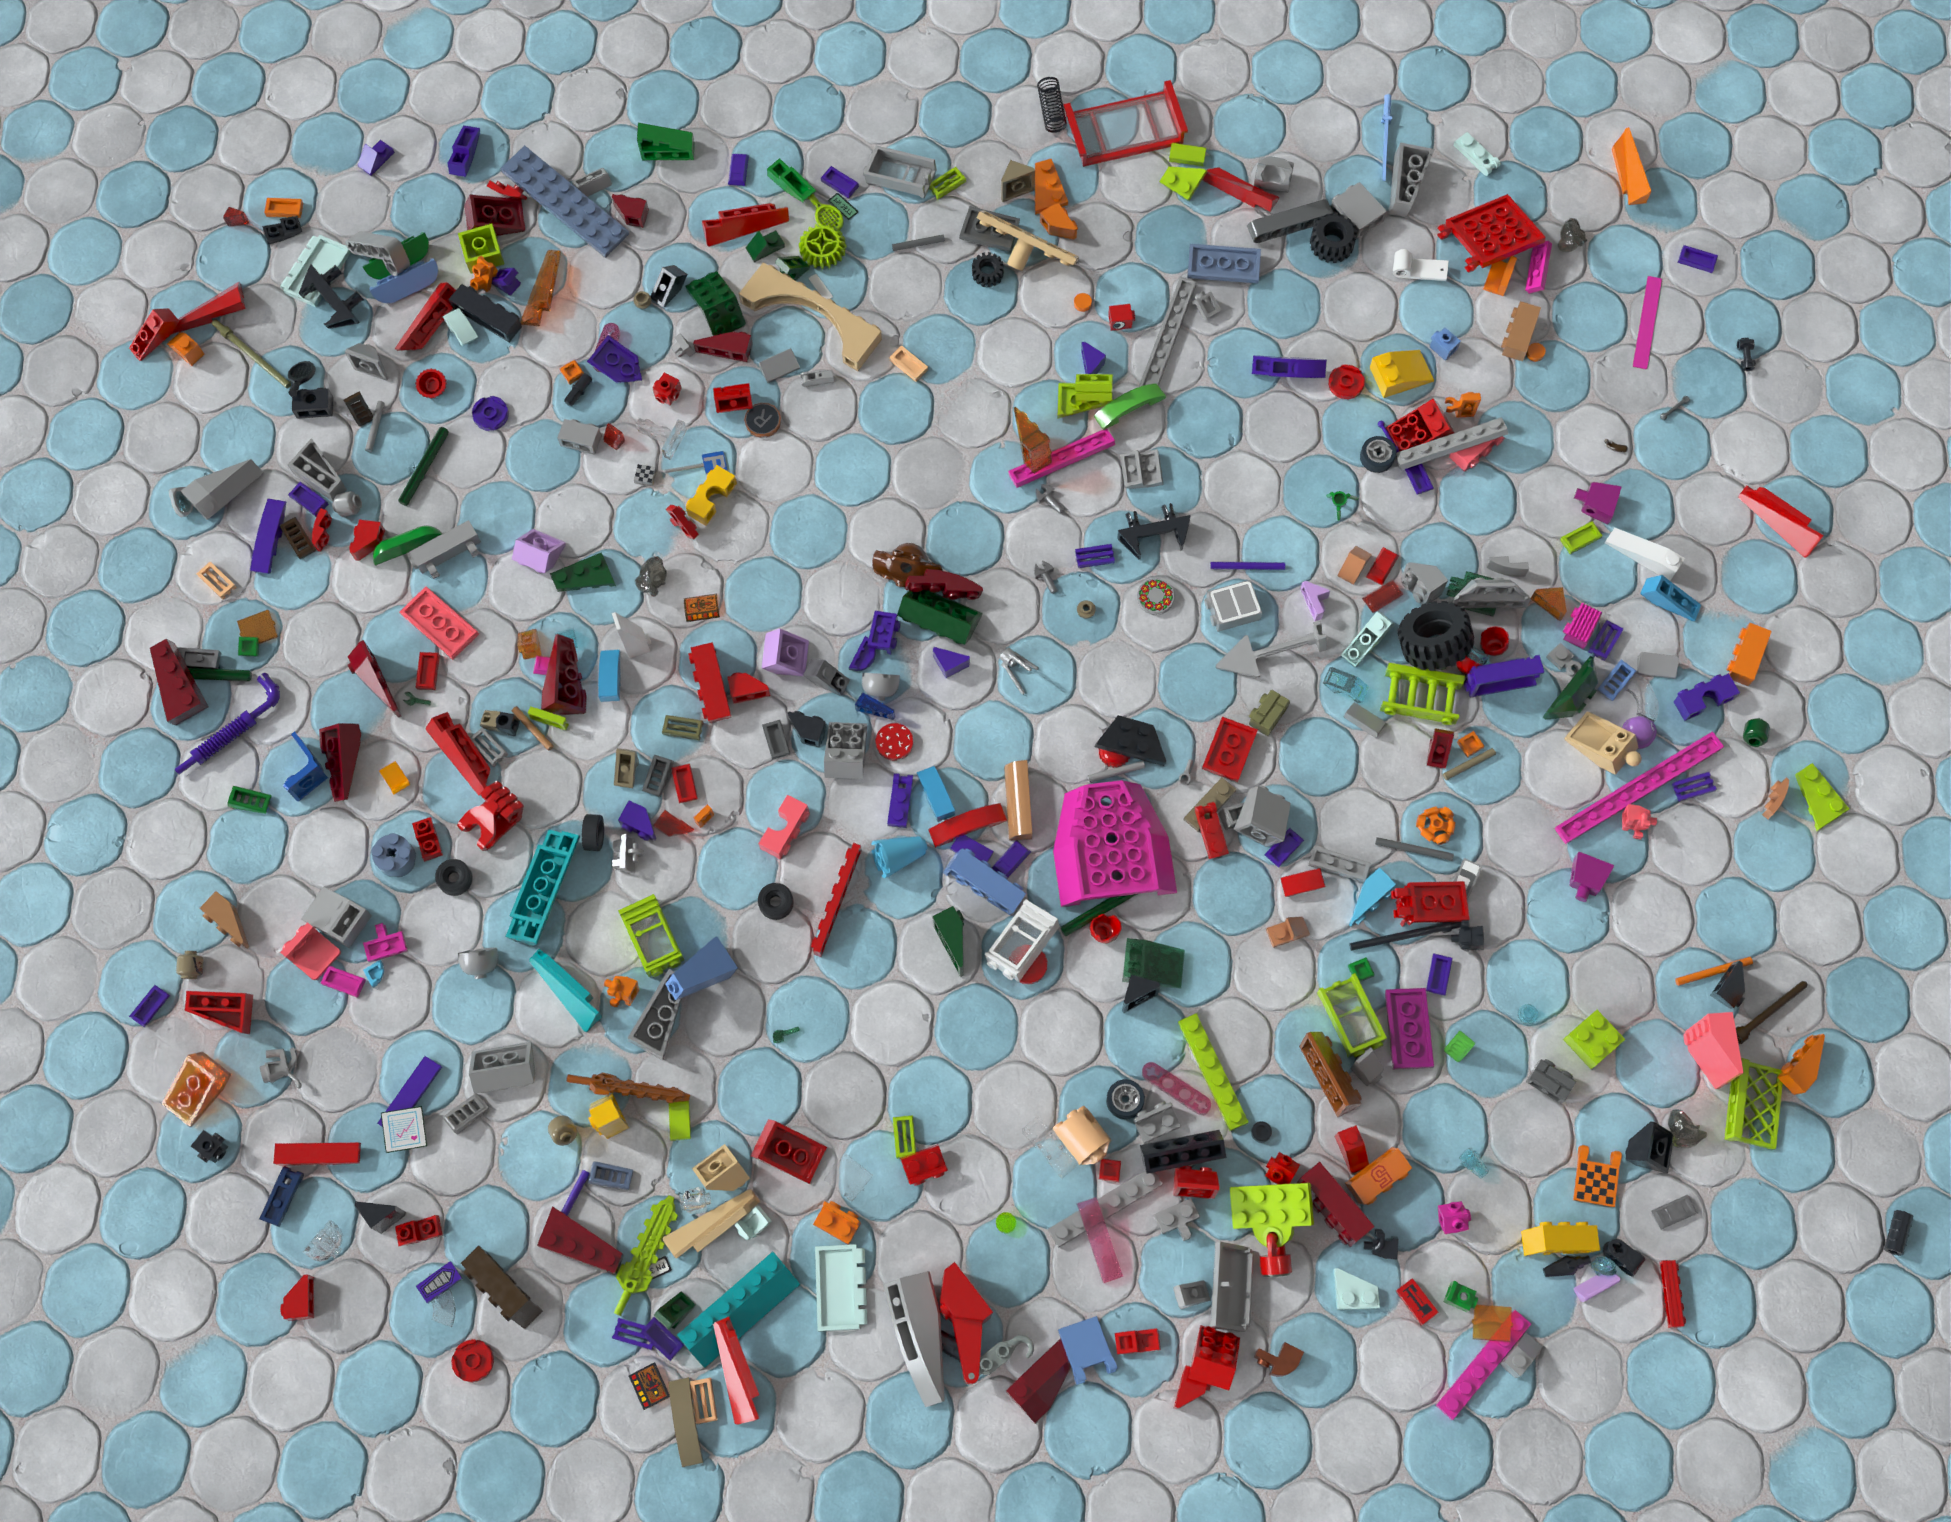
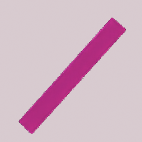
(1647, 322)

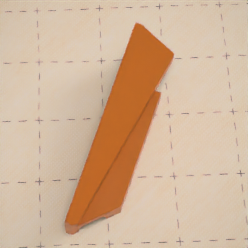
(1630, 169)

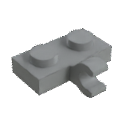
(1177, 1217)

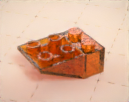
(1033, 443)

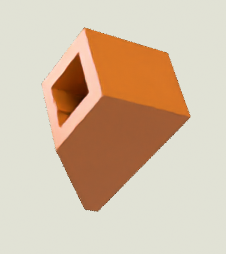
(1057, 222)

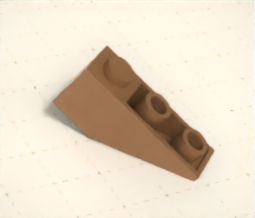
(226, 916)

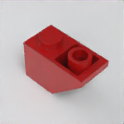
(367, 537)

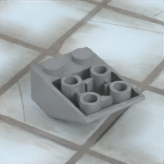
(845, 750)
(336, 916)

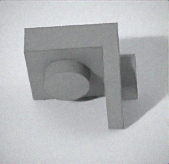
(1206, 304)

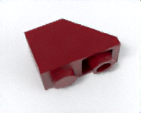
(632, 210)

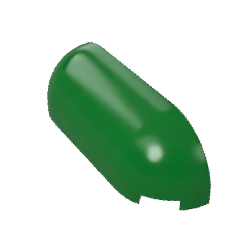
(415, 250)
(404, 543)

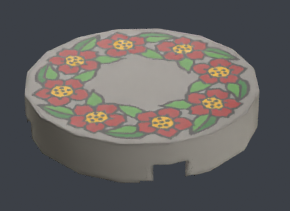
(1155, 596)

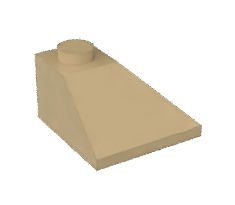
(721, 1171)

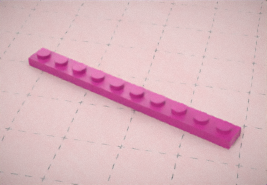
(1639, 787)

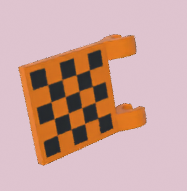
(1596, 1181)

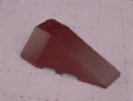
(1041, 1382)

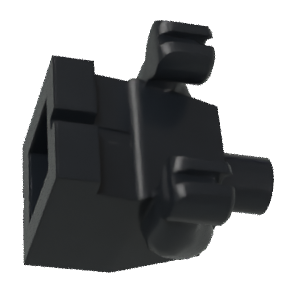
(1469, 937)
(1383, 1247)

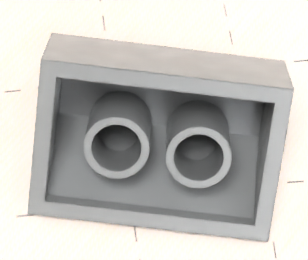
(502, 1067)

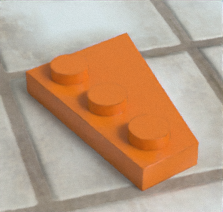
(1048, 186)

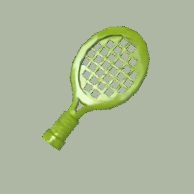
(815, 201)

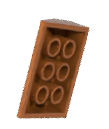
(1329, 1073)

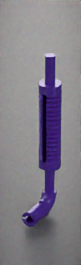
(234, 728)

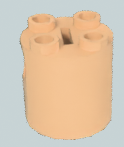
(1083, 1136)

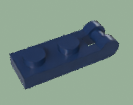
(281, 1196)

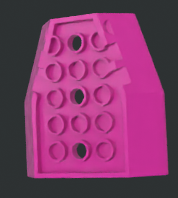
(1088, 860)

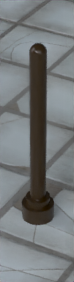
(1744, 1031)

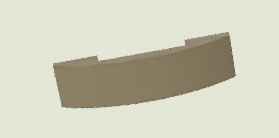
(685, 1422)

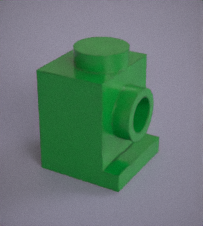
(1453, 1297)

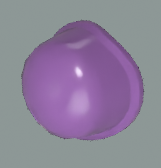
(1643, 728)

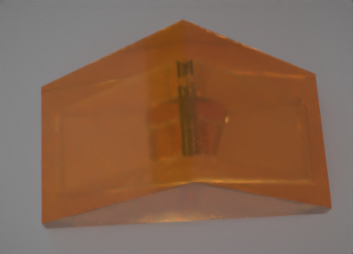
(1551, 600)

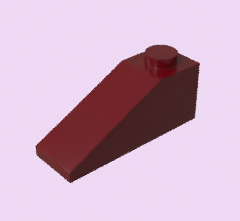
(728, 345)

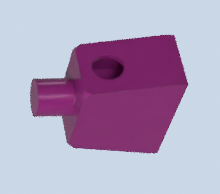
(1599, 500)
(1588, 875)

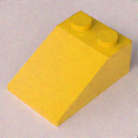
(1400, 371)

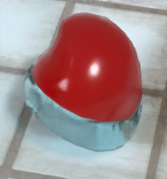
(1475, 658)

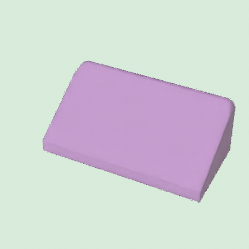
(1595, 1286)

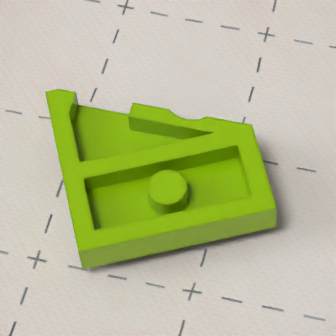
(1183, 180)

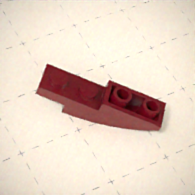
(952, 585)

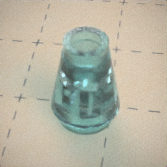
(1473, 1162)

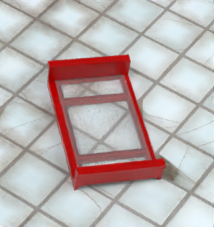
(1127, 126)

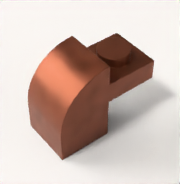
(1284, 1363)

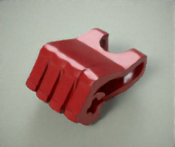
(494, 816)

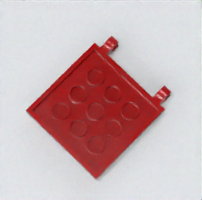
(1492, 232)

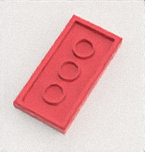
(439, 623)

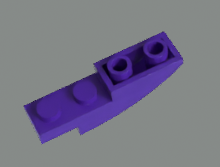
(1289, 367)

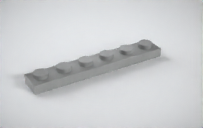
(1451, 443)
(1109, 1205)

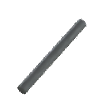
(1414, 849)

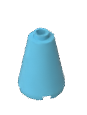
(897, 853)

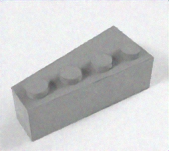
(1408, 173)

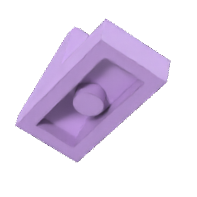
(1313, 596)

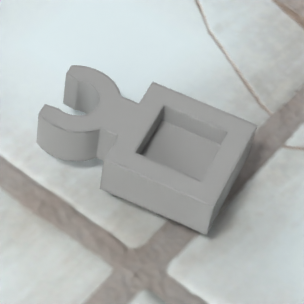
(1561, 657)

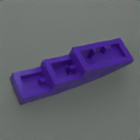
(268, 535)

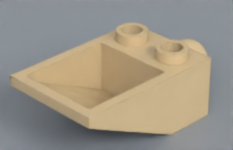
(1604, 743)

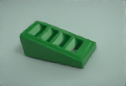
(248, 807)

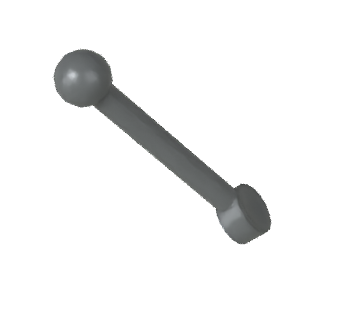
(1684, 400)

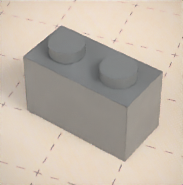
(579, 436)

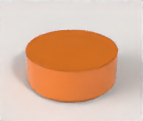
(1082, 302)
(1535, 352)

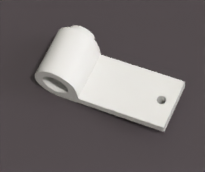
(1422, 269)

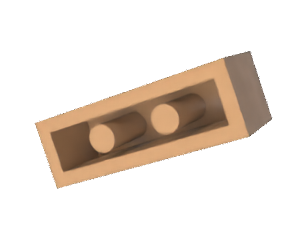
(1520, 331)

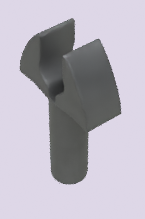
(1043, 497)
(1046, 576)

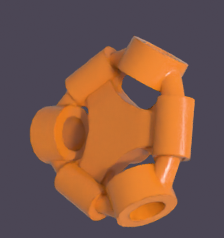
(1436, 824)

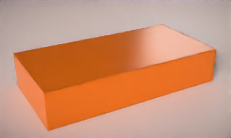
(283, 207)

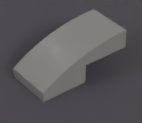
(1502, 566)

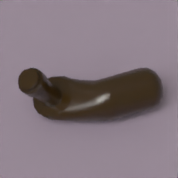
(1616, 447)

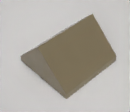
(1017, 180)

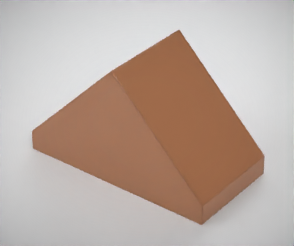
(1354, 564)

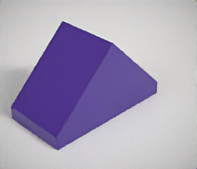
(1092, 358)
(950, 662)

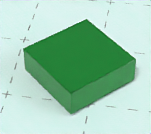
(248, 646)
(1361, 969)

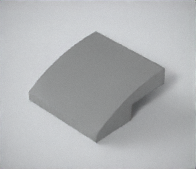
(1141, 469)

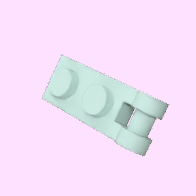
(1476, 154)

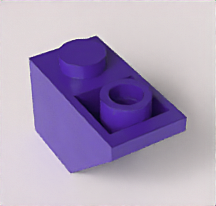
(637, 819)

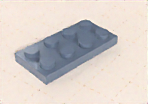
(1224, 263)

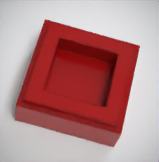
(1110, 1170)

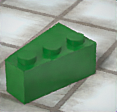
(664, 143)

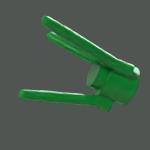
(1340, 500)

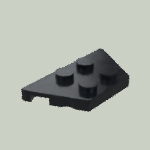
(1133, 740)

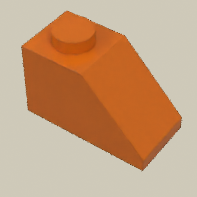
(186, 348)

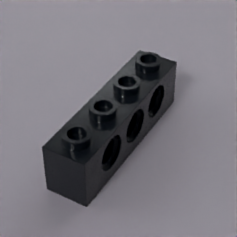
(1183, 1151)

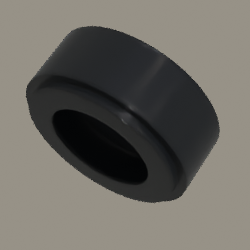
(1261, 1132)

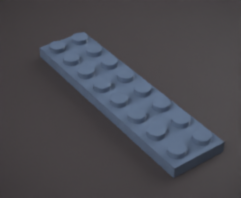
(564, 201)

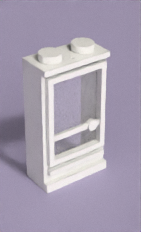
(1022, 941)

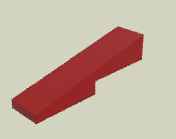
(316, 1153)

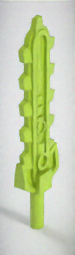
(635, 1275)

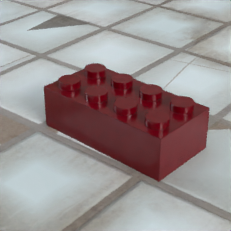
(1336, 1206)

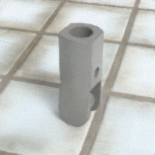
(821, 377)

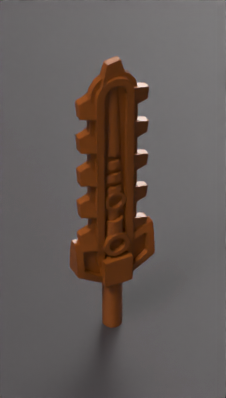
(608, 1083)

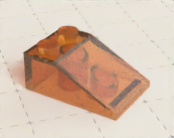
(195, 1087)

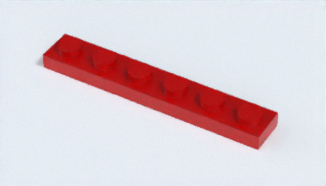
(833, 906)

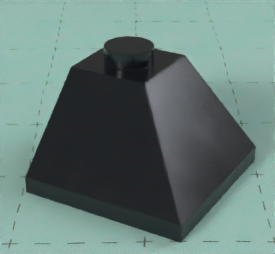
(1731, 986)
(1651, 1148)

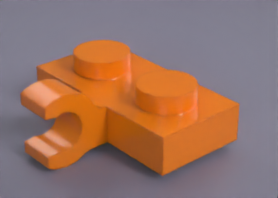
(1465, 406)

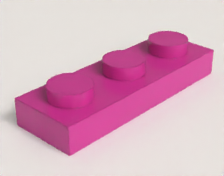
(1538, 267)

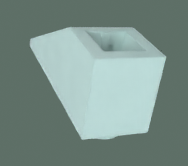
(1368, 638)

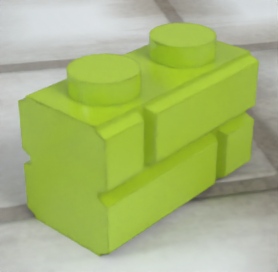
(1094, 387)

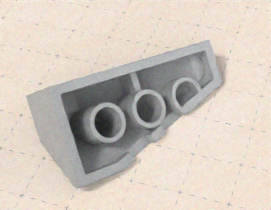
(217, 489)

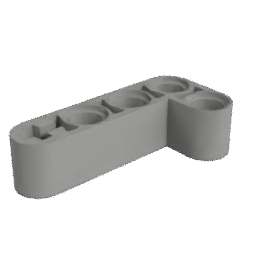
(380, 247)

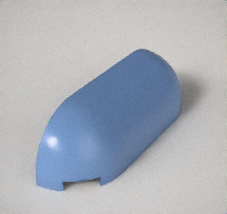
(406, 283)

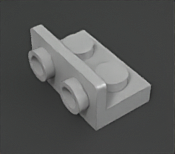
(1156, 1122)

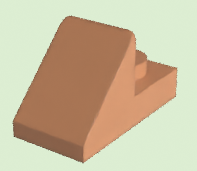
(1288, 931)

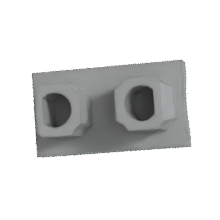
(628, 854)

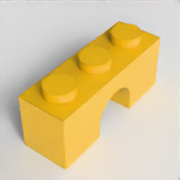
(717, 482)

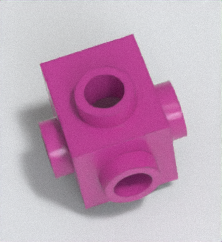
(1453, 1217)

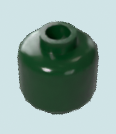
(1756, 732)

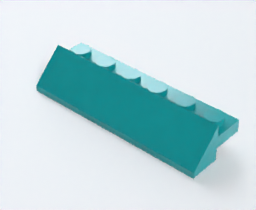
(541, 886)
(743, 1303)

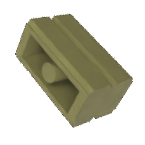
(1269, 712)

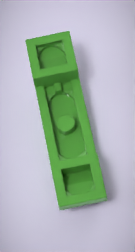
(1127, 402)

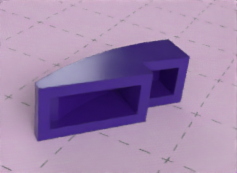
(463, 151)

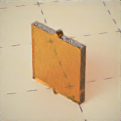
(259, 626)
(1492, 1323)

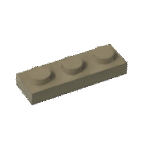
(1218, 794)

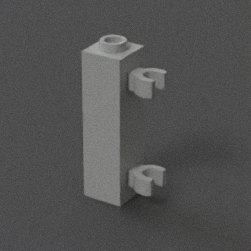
(444, 548)

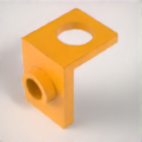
(394, 777)

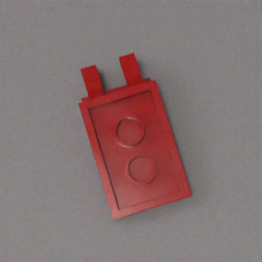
(1432, 902)

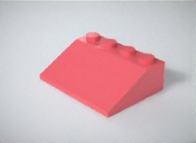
(1715, 1048)

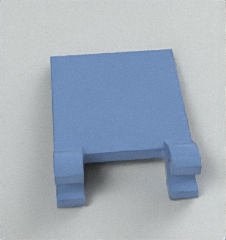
(1086, 1347)

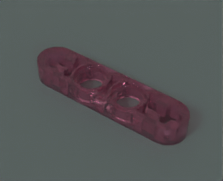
(1174, 1090)

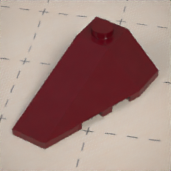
(367, 669)
(562, 685)
(341, 747)

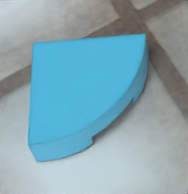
(374, 973)

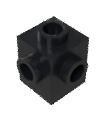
(210, 1146)

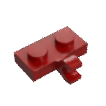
(679, 519)

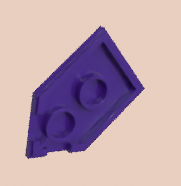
(616, 361)

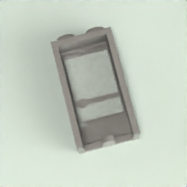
(900, 171)

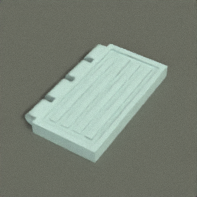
(322, 255)
(838, 1287)

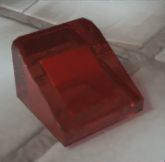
(235, 217)
(613, 437)

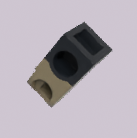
(500, 722)

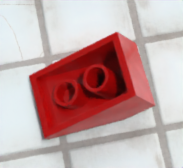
(788, 1151)
(1195, 1183)

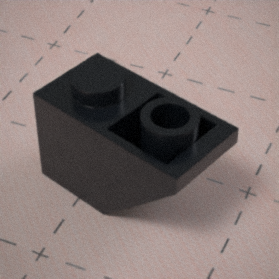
(808, 729)

